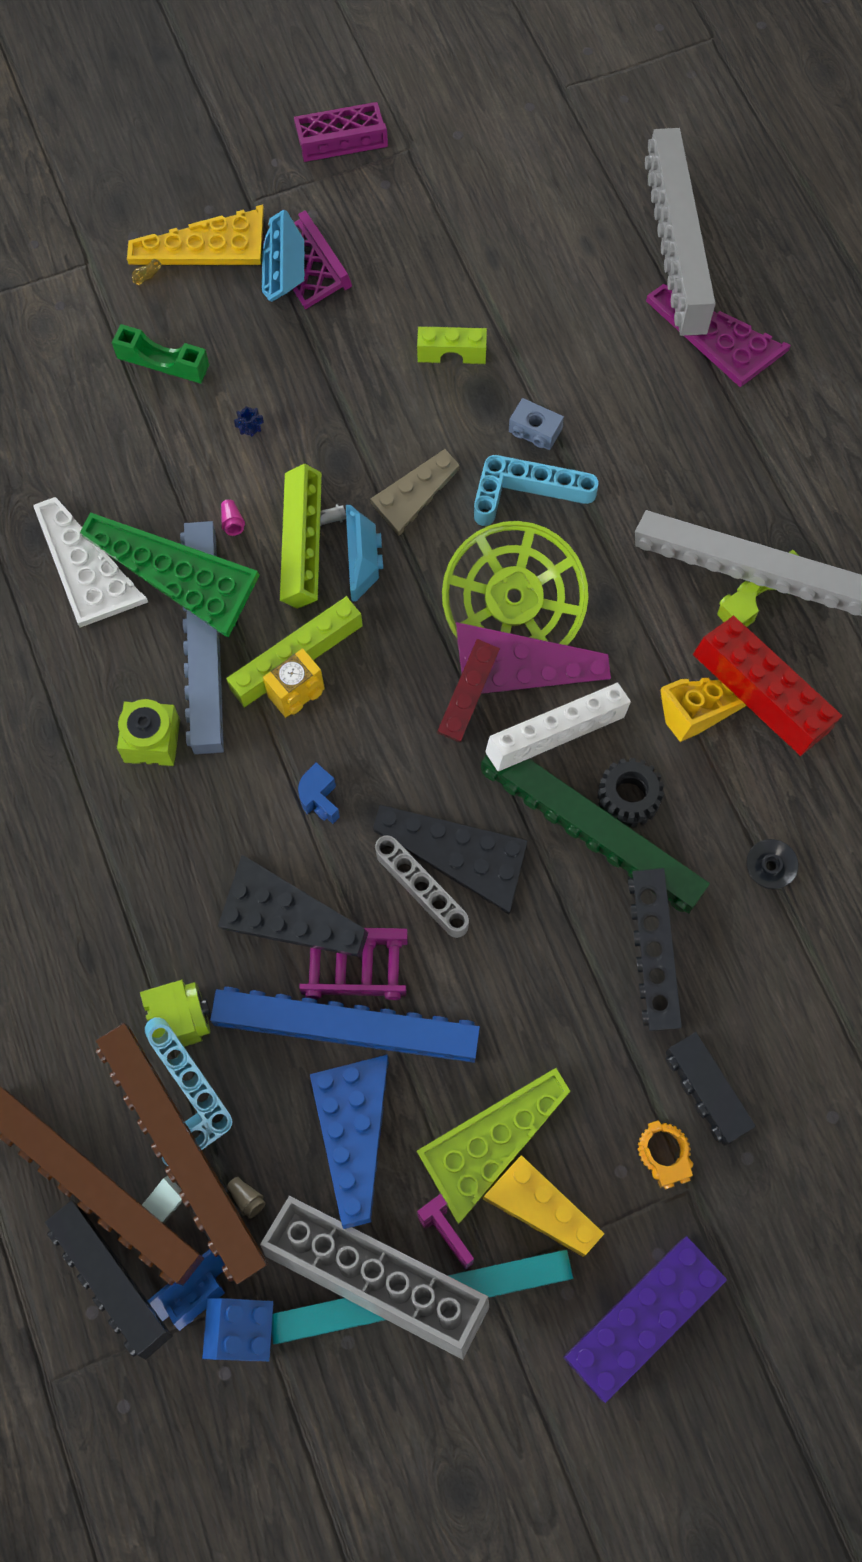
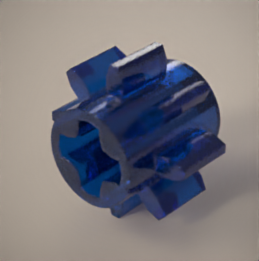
(249, 421)

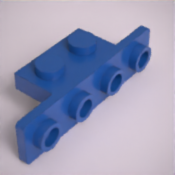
(190, 1300)

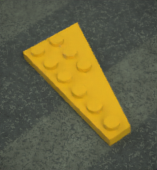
(206, 242)

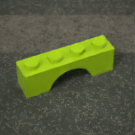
(743, 602)

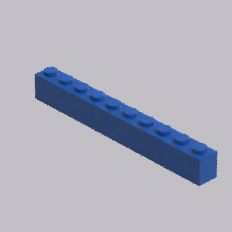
(345, 1025)

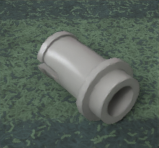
(332, 515)

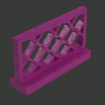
(341, 140)
(324, 255)
(434, 1214)

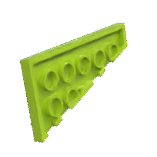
(480, 1149)

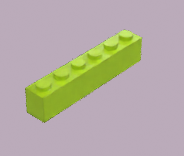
(300, 536)
(314, 637)

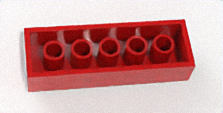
(767, 685)

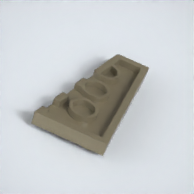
(408, 495)

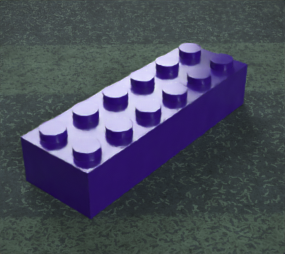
(644, 1319)

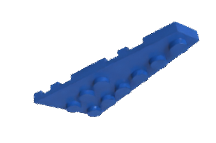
(351, 1121)

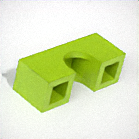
(467, 342)

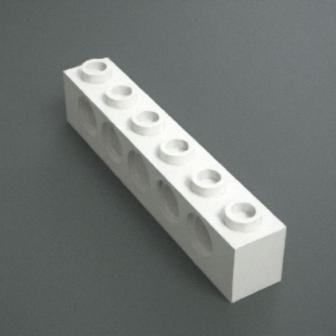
(557, 726)

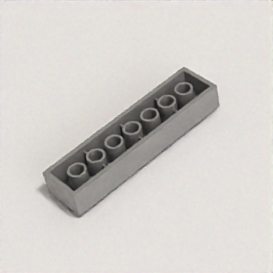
(376, 1277)

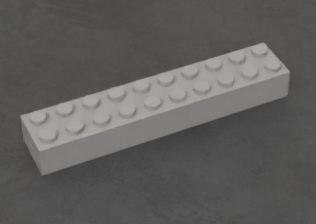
(680, 232)

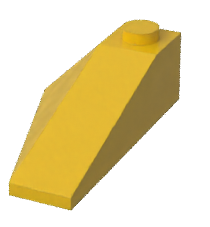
(697, 705)

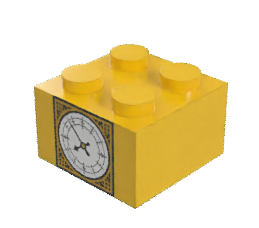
(294, 683)

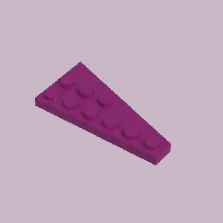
(729, 342)
(530, 661)

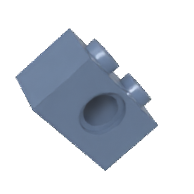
(529, 414)

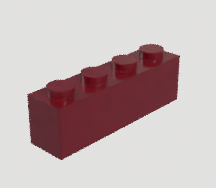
(468, 690)

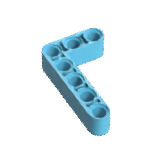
(528, 483)
(192, 1088)

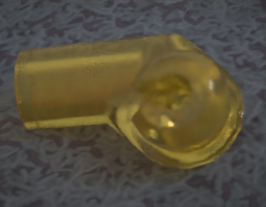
(146, 272)

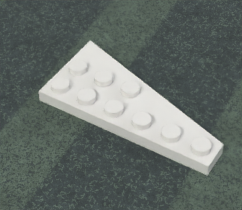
(87, 573)

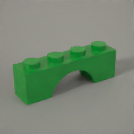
(135, 347)

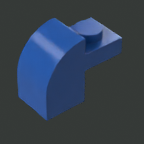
(313, 791)

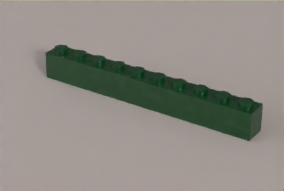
(597, 828)

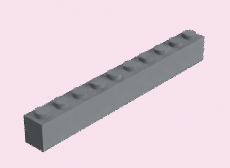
(751, 562)

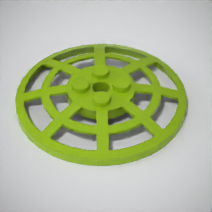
(517, 578)

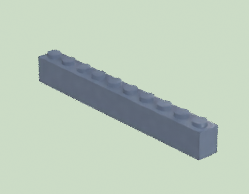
(203, 661)

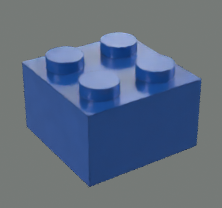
(237, 1329)

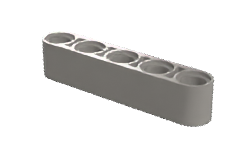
(419, 874)

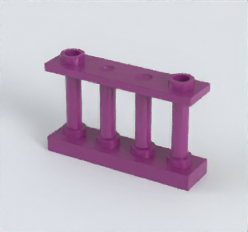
(392, 938)

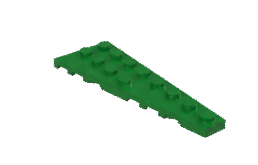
(194, 579)

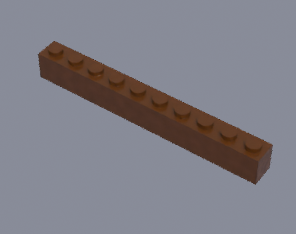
(182, 1154)
(96, 1192)

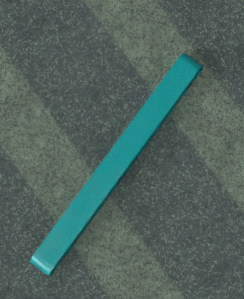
(489, 1281)

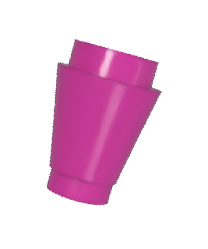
(232, 520)

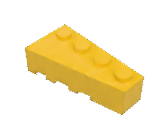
(539, 1204)

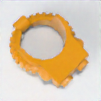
(671, 1174)

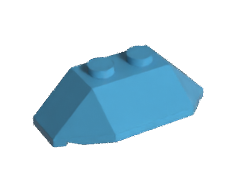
(282, 257)
(362, 552)

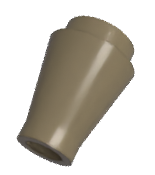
(247, 1199)

